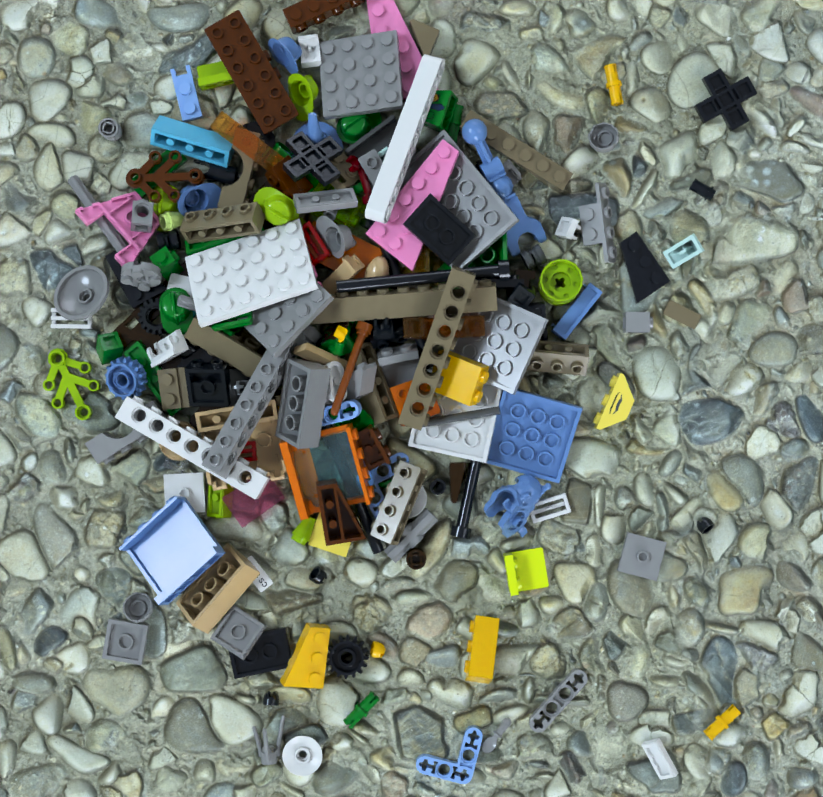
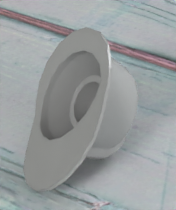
(335, 236)

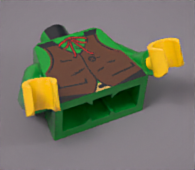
(339, 338)

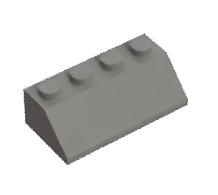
(302, 403)

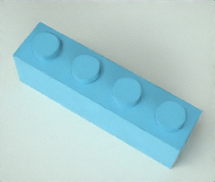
(191, 141)

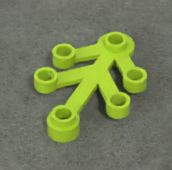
(69, 381)

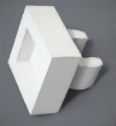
(567, 228)

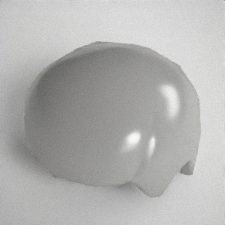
(603, 137)
(138, 607)

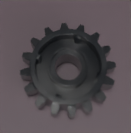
(342, 666)

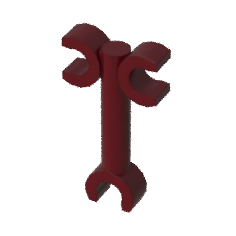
(356, 166)

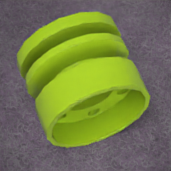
(558, 271)

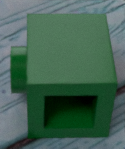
(167, 261)

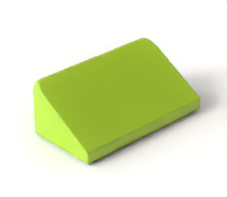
(215, 505)

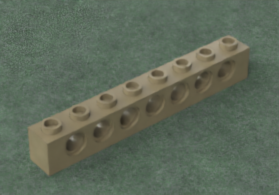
(409, 415)

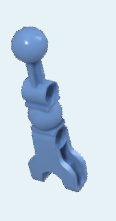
(474, 133)

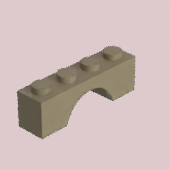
(239, 191)

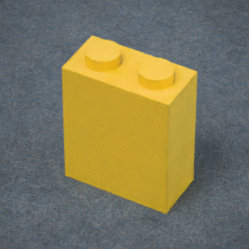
(462, 379)

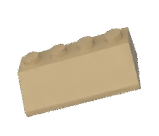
(217, 589)

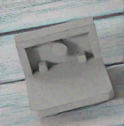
(398, 363)

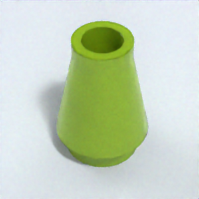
(303, 531)

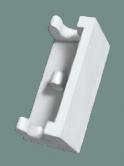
(167, 348)

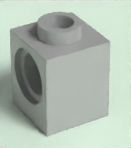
(138, 223)
(637, 322)

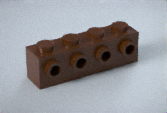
(313, 12)

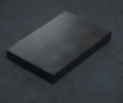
(439, 229)
(267, 655)

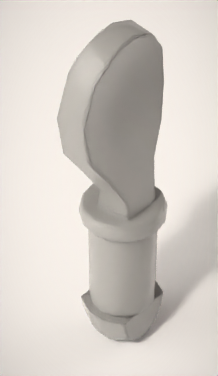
(491, 742)

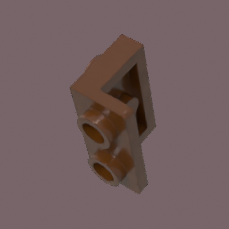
(283, 182)
(374, 451)

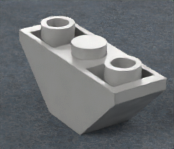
(361, 381)

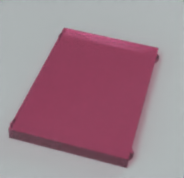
(247, 508)

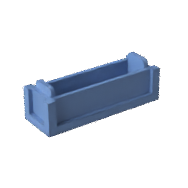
(576, 311)

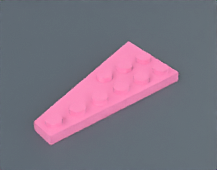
(386, 17)
(428, 179)

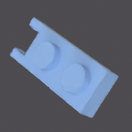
(187, 95)

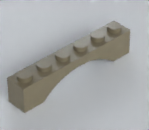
(534, 162)

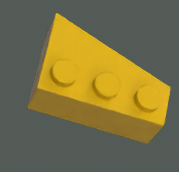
(481, 649)
(309, 659)

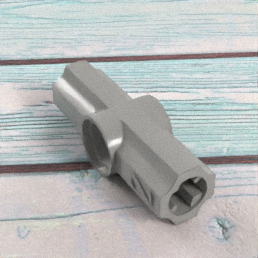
(412, 535)

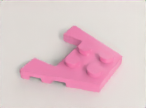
(119, 213)

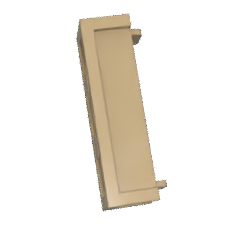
(347, 270)

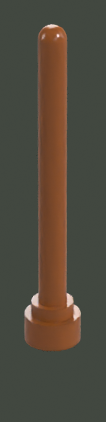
(362, 330)

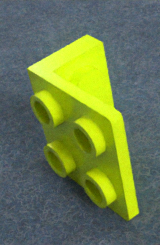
(525, 570)

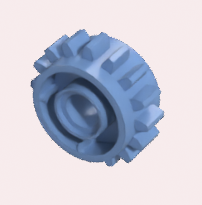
(120, 370)

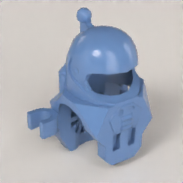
(518, 501)

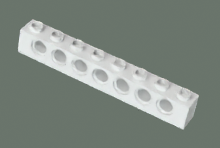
(128, 415)

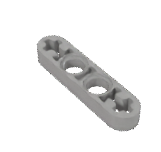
(559, 701)

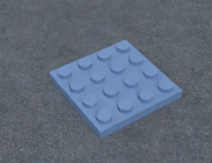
(533, 434)

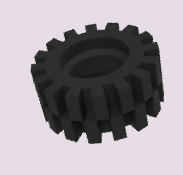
(144, 317)

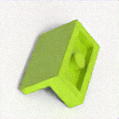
(213, 76)

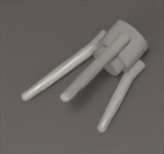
(268, 752)

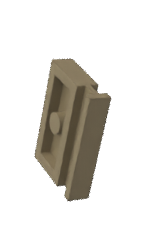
(173, 388)

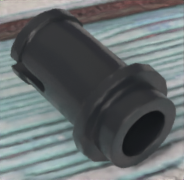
(702, 189)

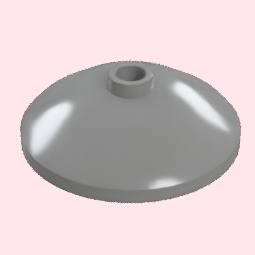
(81, 293)

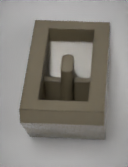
(425, 36)

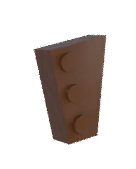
(337, 515)

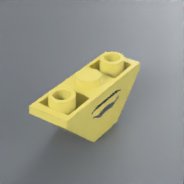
(615, 404)

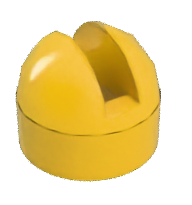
(377, 650)

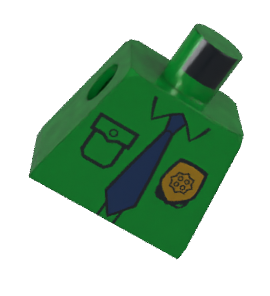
(441, 110)

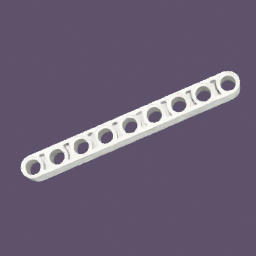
(405, 139)

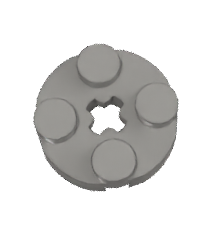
(141, 276)

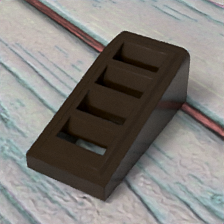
(456, 473)

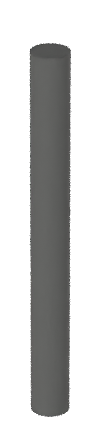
(463, 416)

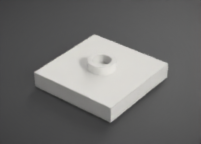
(188, 486)

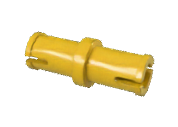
(613, 84)
(721, 722)

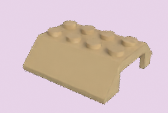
(267, 444)

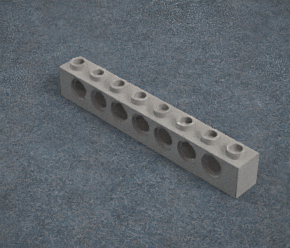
(248, 411)

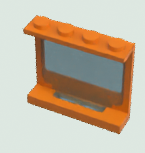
(335, 457)

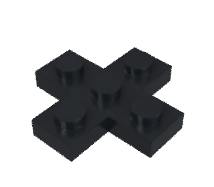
(725, 99)
(312, 158)

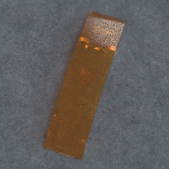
(245, 141)
(419, 327)

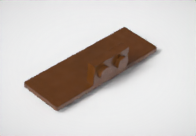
(252, 72)

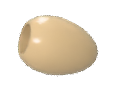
(377, 267)

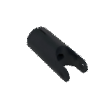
(219, 173)

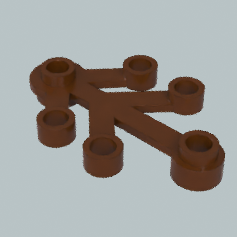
(161, 176)

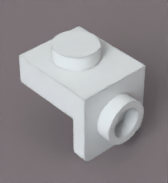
(310, 51)

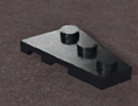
(134, 295)

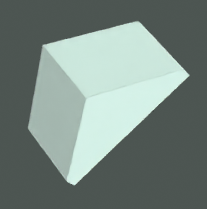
(683, 251)

